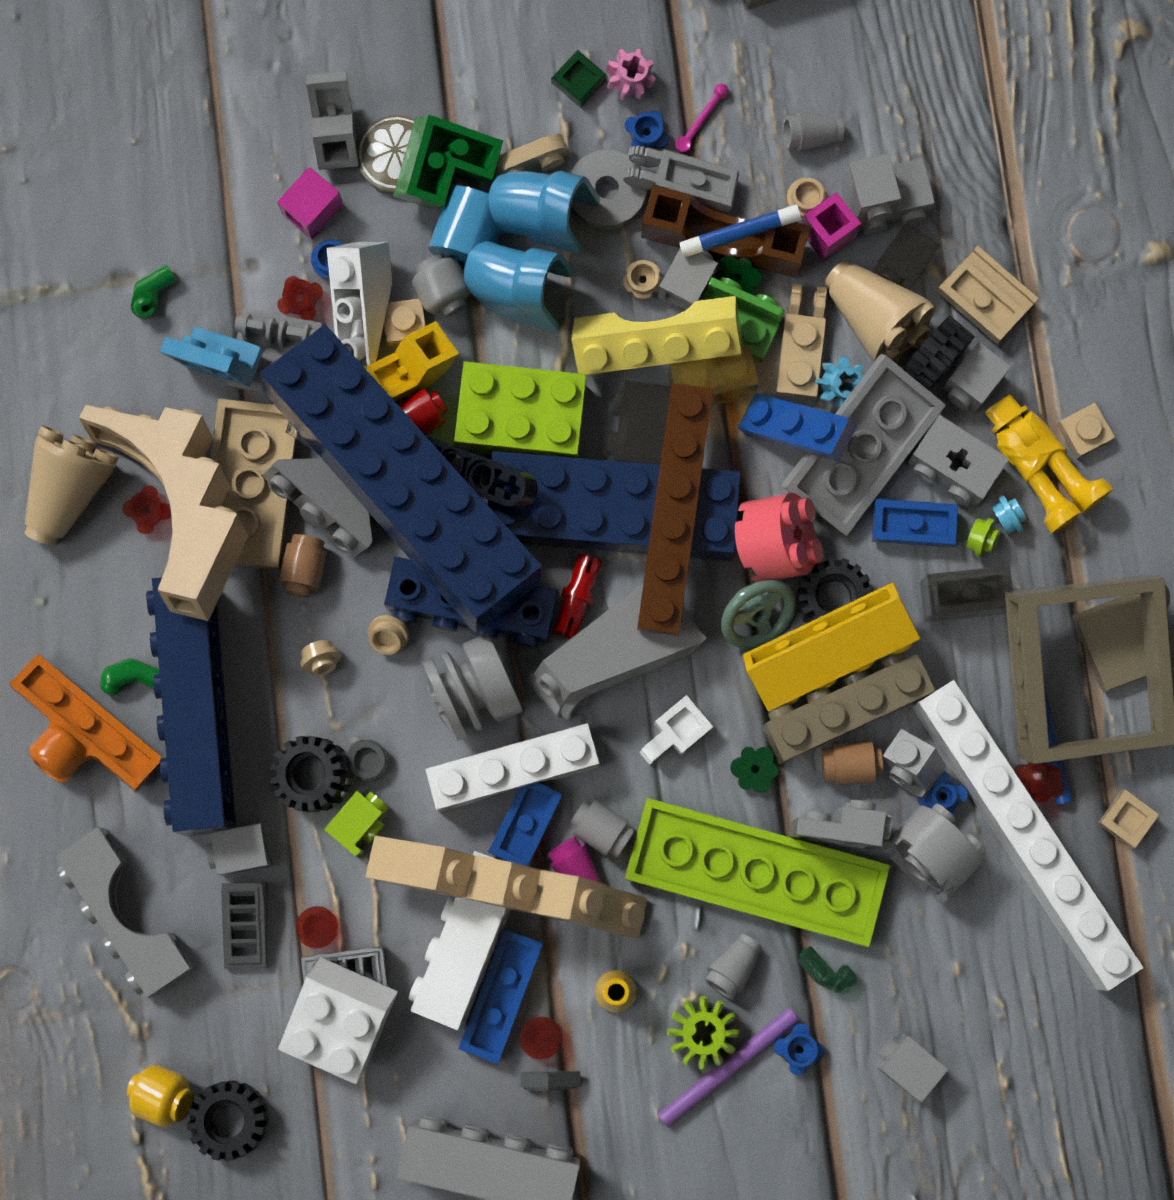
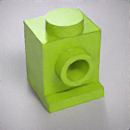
(358, 822)

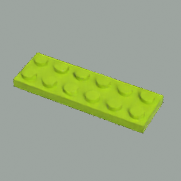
(757, 872)

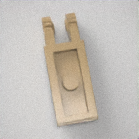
(801, 347)

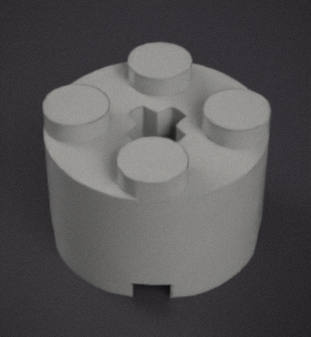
(934, 851)

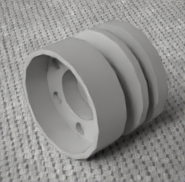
(471, 687)

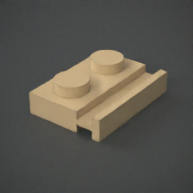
(987, 294)

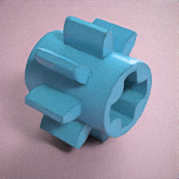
(830, 380)

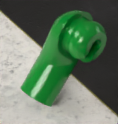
(147, 292)

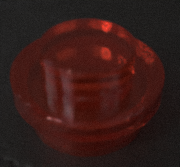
(317, 927)
(541, 1038)

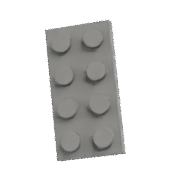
(890, 419)

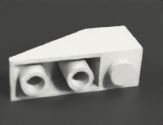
(360, 295)

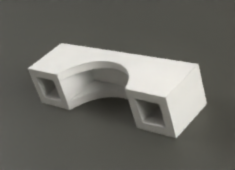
(512, 767)

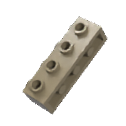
(848, 708)

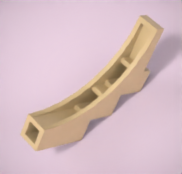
(204, 533)
(506, 885)

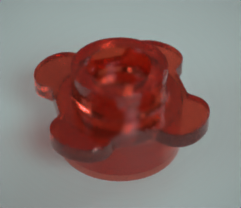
(294, 288)
(135, 509)

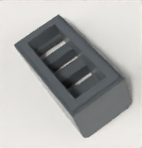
(258, 890)
(377, 955)

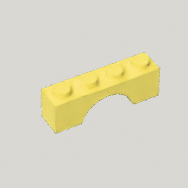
(698, 333)

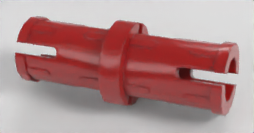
(577, 596)

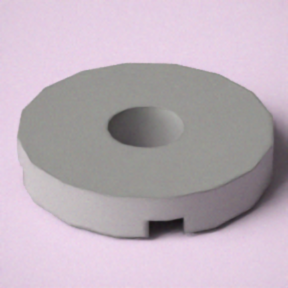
(618, 210)

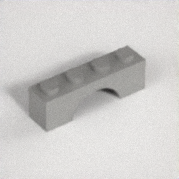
(95, 868)

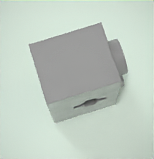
(978, 466)

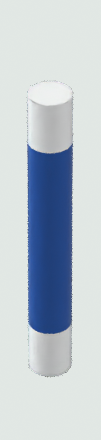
(740, 230)

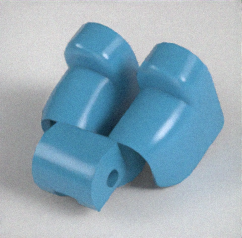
(521, 204)

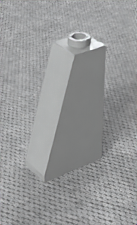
(613, 652)

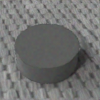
(367, 760)

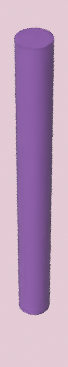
(730, 1066)

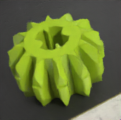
(717, 1035)

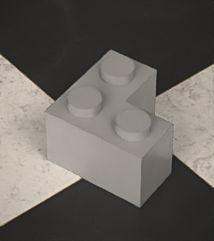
(887, 192)

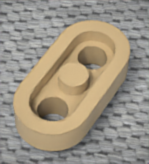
(542, 153)

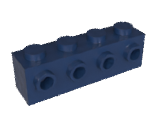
(414, 596)

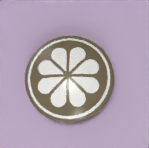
(383, 150)

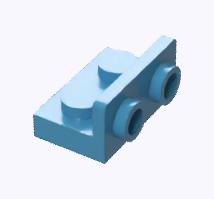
(215, 355)

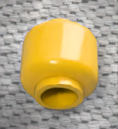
(159, 1096)

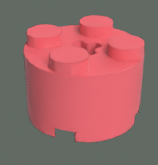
(778, 537)

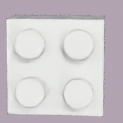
(337, 1020)

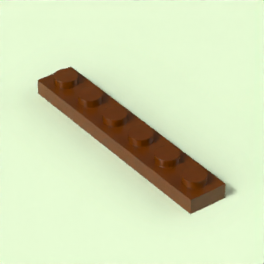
(675, 509)

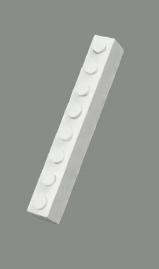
(1027, 837)

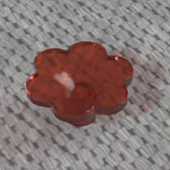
(1040, 780)

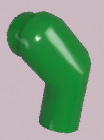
(124, 672)

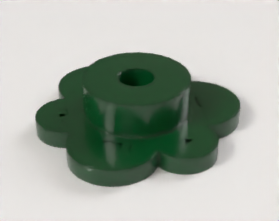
(732, 266)
(763, 760)

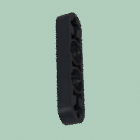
(474, 463)

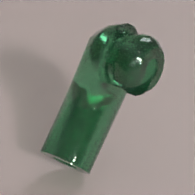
(824, 975)

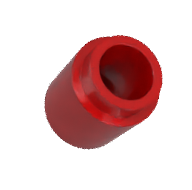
(424, 410)

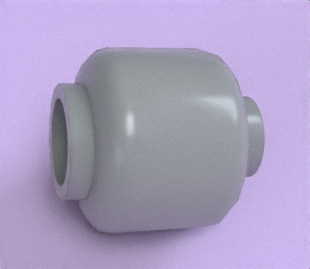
(440, 285)

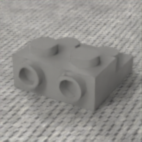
(852, 826)

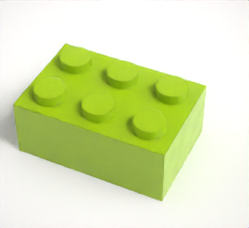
(520, 410)

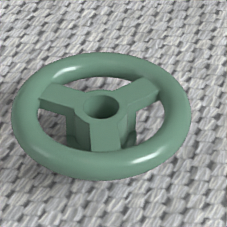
(754, 607)

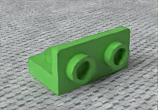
(758, 314)

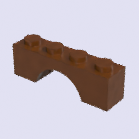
(679, 217)

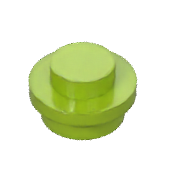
(983, 537)

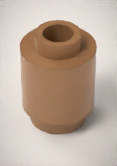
(303, 565)
(851, 763)

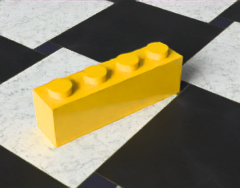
(831, 647)

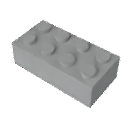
(484, 1165)

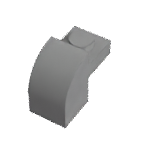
(332, 120)

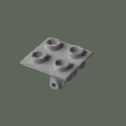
(273, 334)

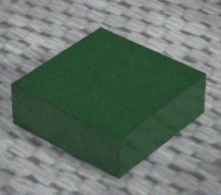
(579, 78)

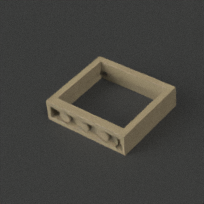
(1028, 671)

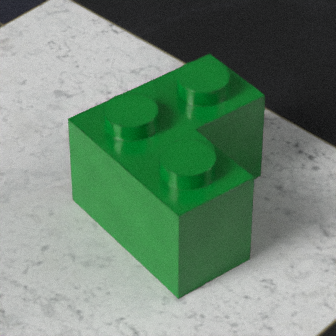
(438, 152)

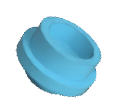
(1009, 515)

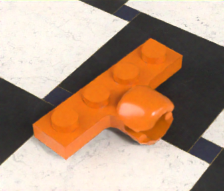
(80, 730)

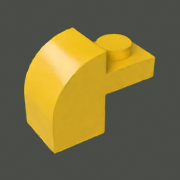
(415, 363)

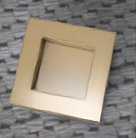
(402, 319)
(1085, 430)
(1128, 819)

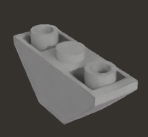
(322, 501)

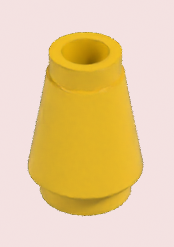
(615, 977)

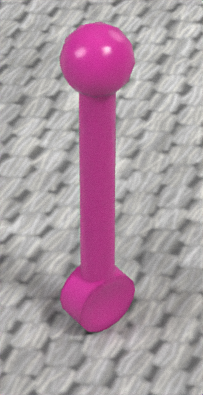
(683, 143)

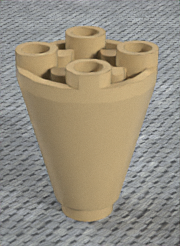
(880, 312)
(63, 483)

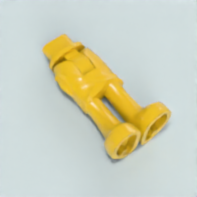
(1031, 446)

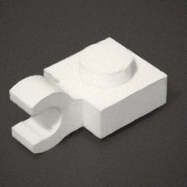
(679, 728)

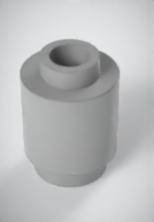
(601, 828)

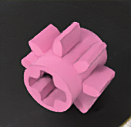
(630, 62)

